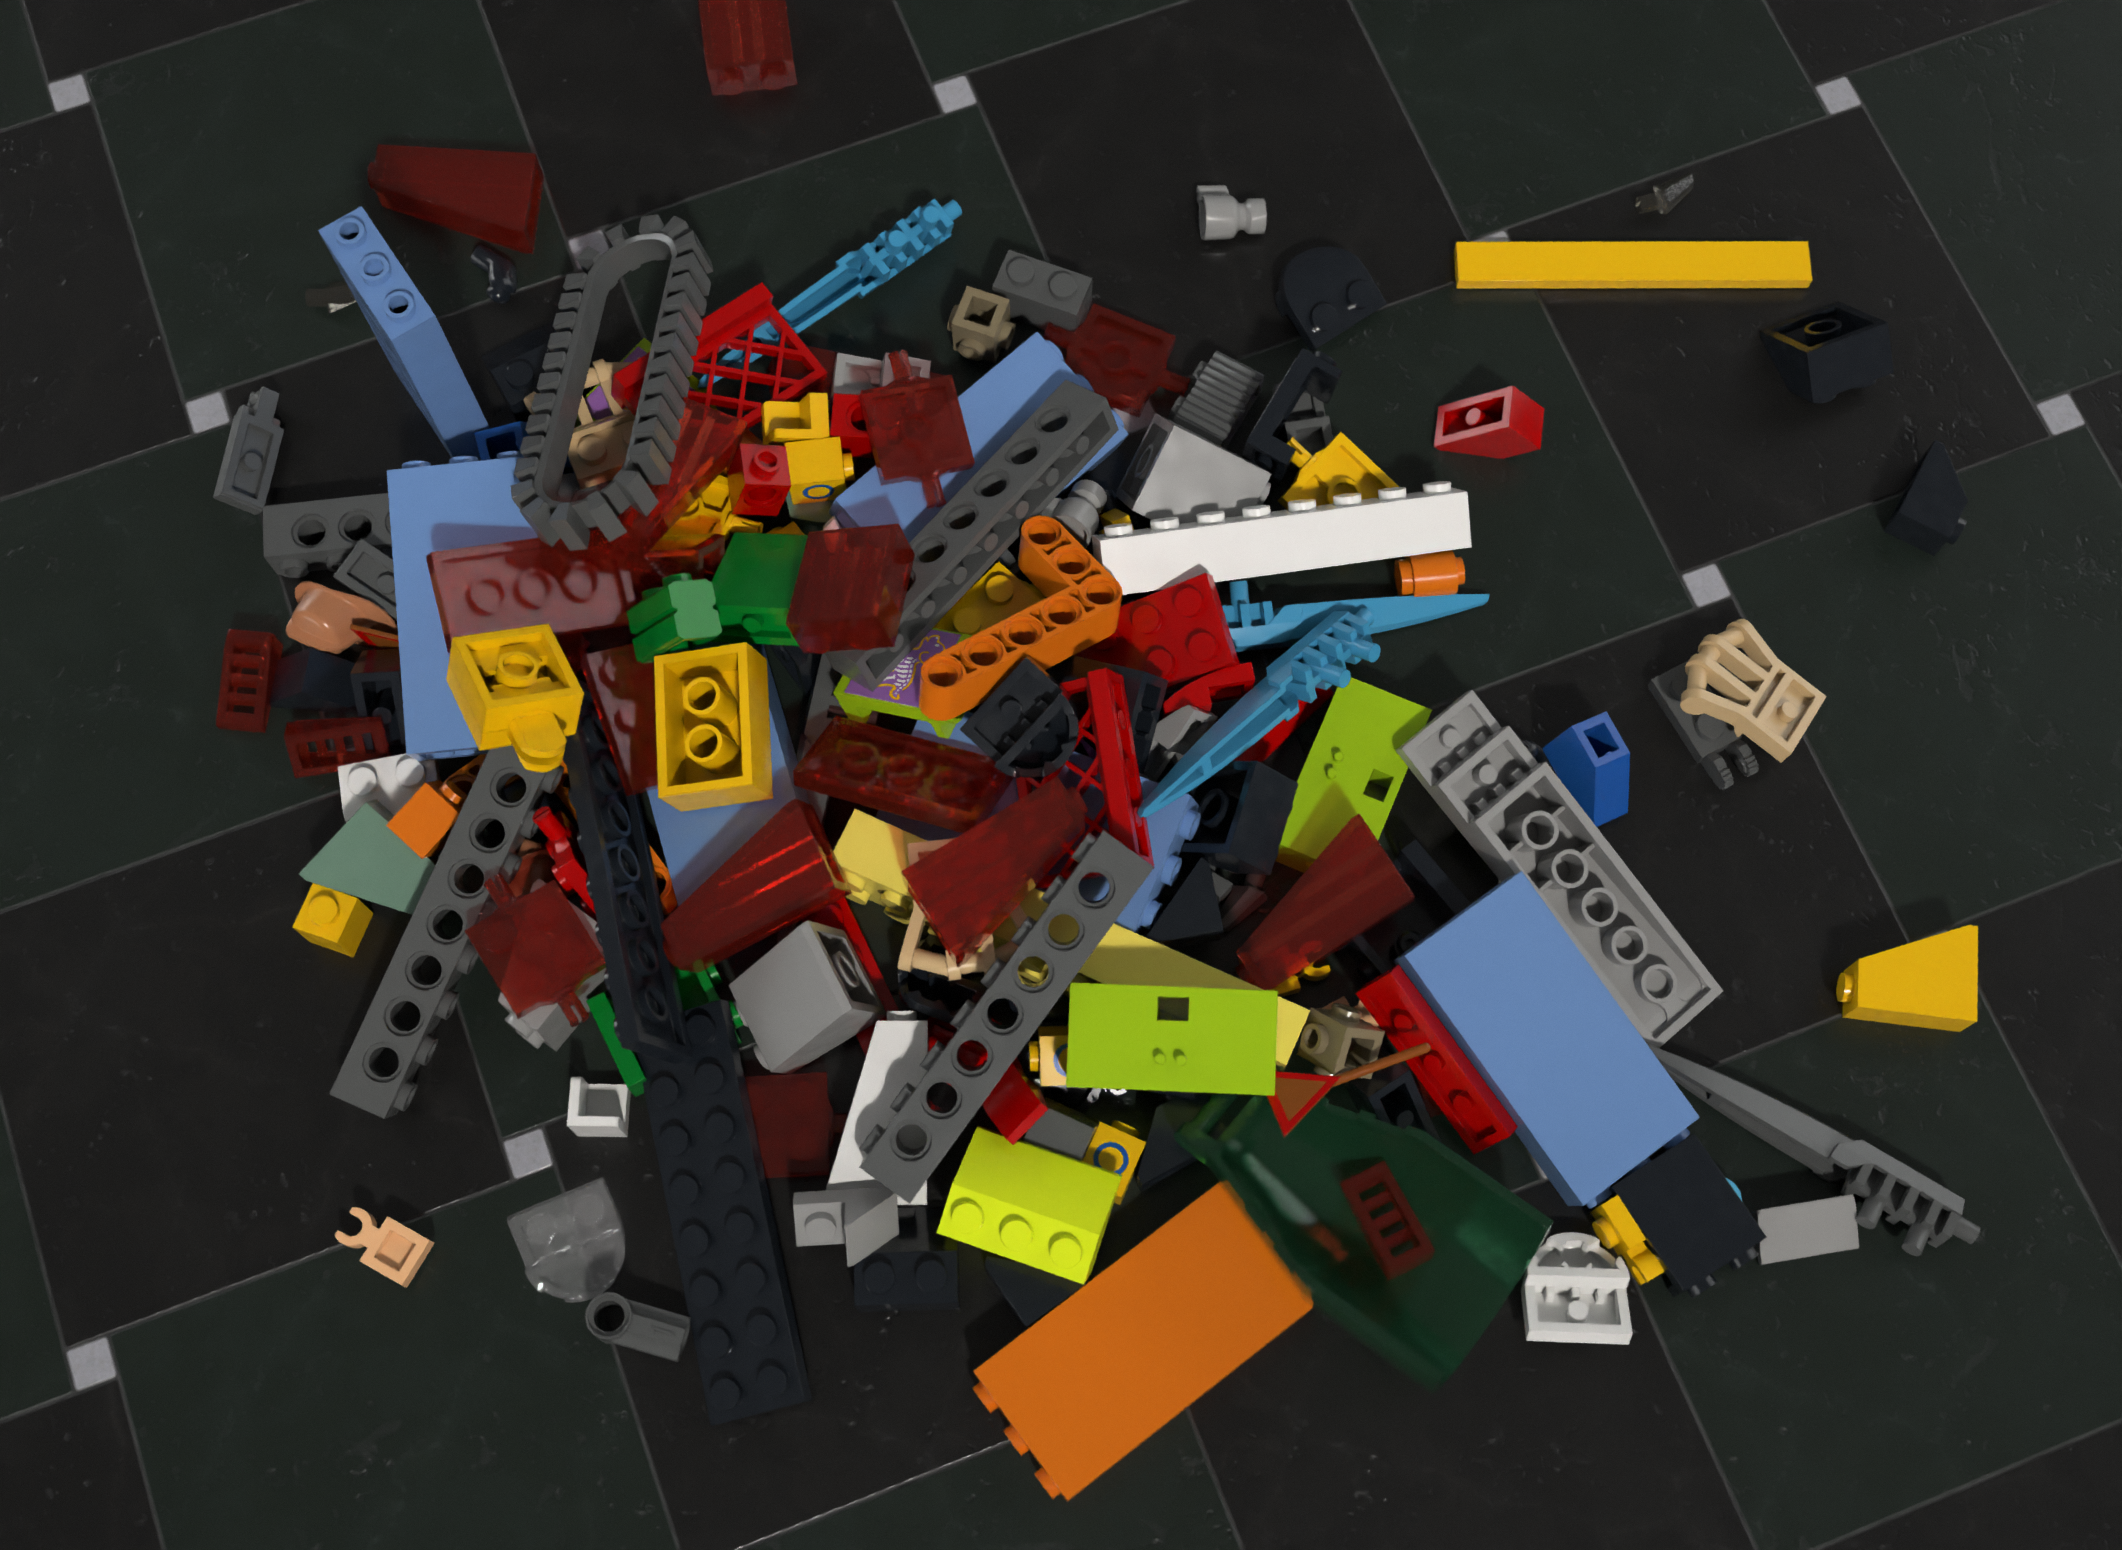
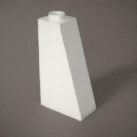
(890, 1063)

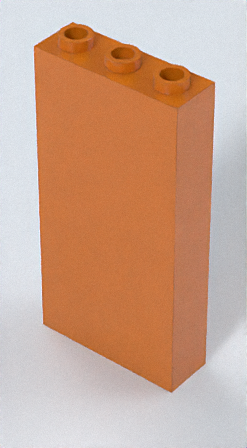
(1139, 1343)

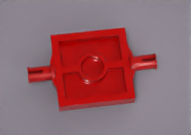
(564, 849)

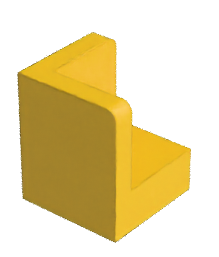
(795, 420)

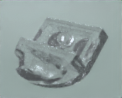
(571, 1242)

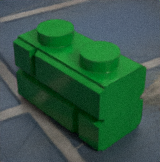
(674, 617)

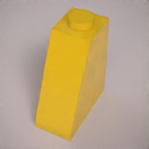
(1917, 983)

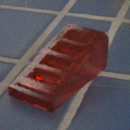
(234, 660)
(318, 730)
(1422, 1250)

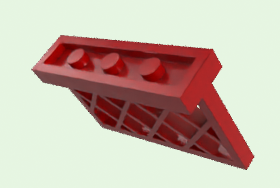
(724, 330)
(1117, 768)

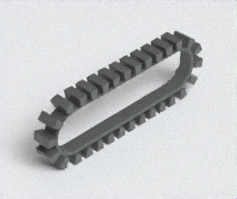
(567, 372)

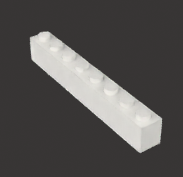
(1286, 539)

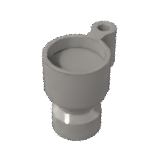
(1223, 216)
(1079, 510)

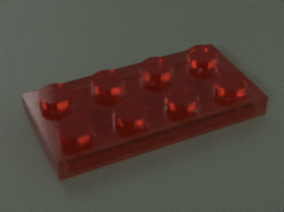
(529, 586)
(902, 775)

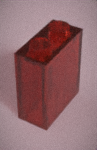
(747, 45)
(851, 589)

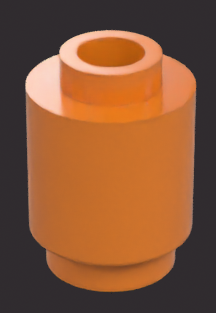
(1429, 574)

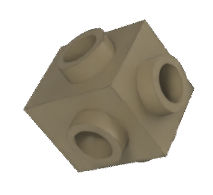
(981, 325)
(1339, 1040)

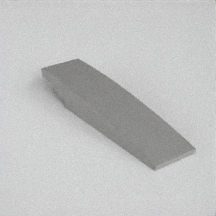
(1531, 823)

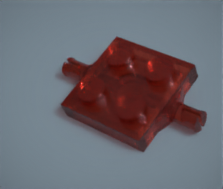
(1119, 358)
(916, 429)
(536, 949)
(794, 1123)

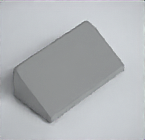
(1807, 1229)

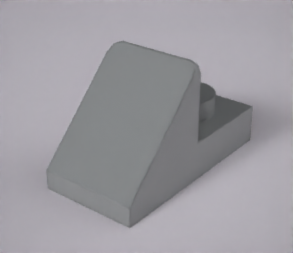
(852, 1217)

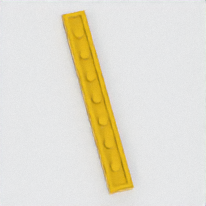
(1632, 264)

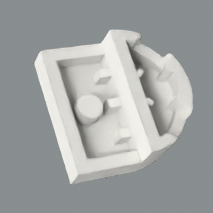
(387, 779)
(1576, 1293)

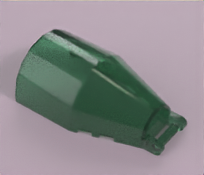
(1296, 1208)

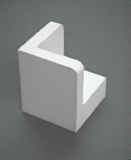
(598, 1109)

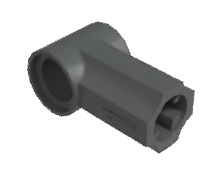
(643, 1327)

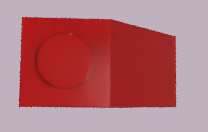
(1490, 424)

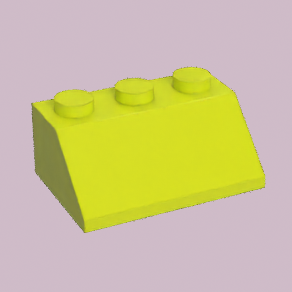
(1030, 1205)

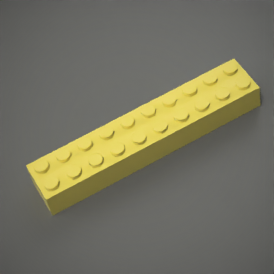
(877, 852)

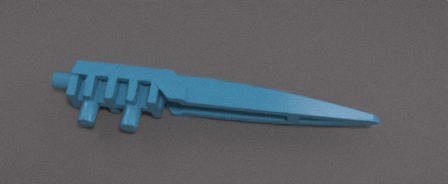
(857, 274)
(1261, 627)
(1309, 664)

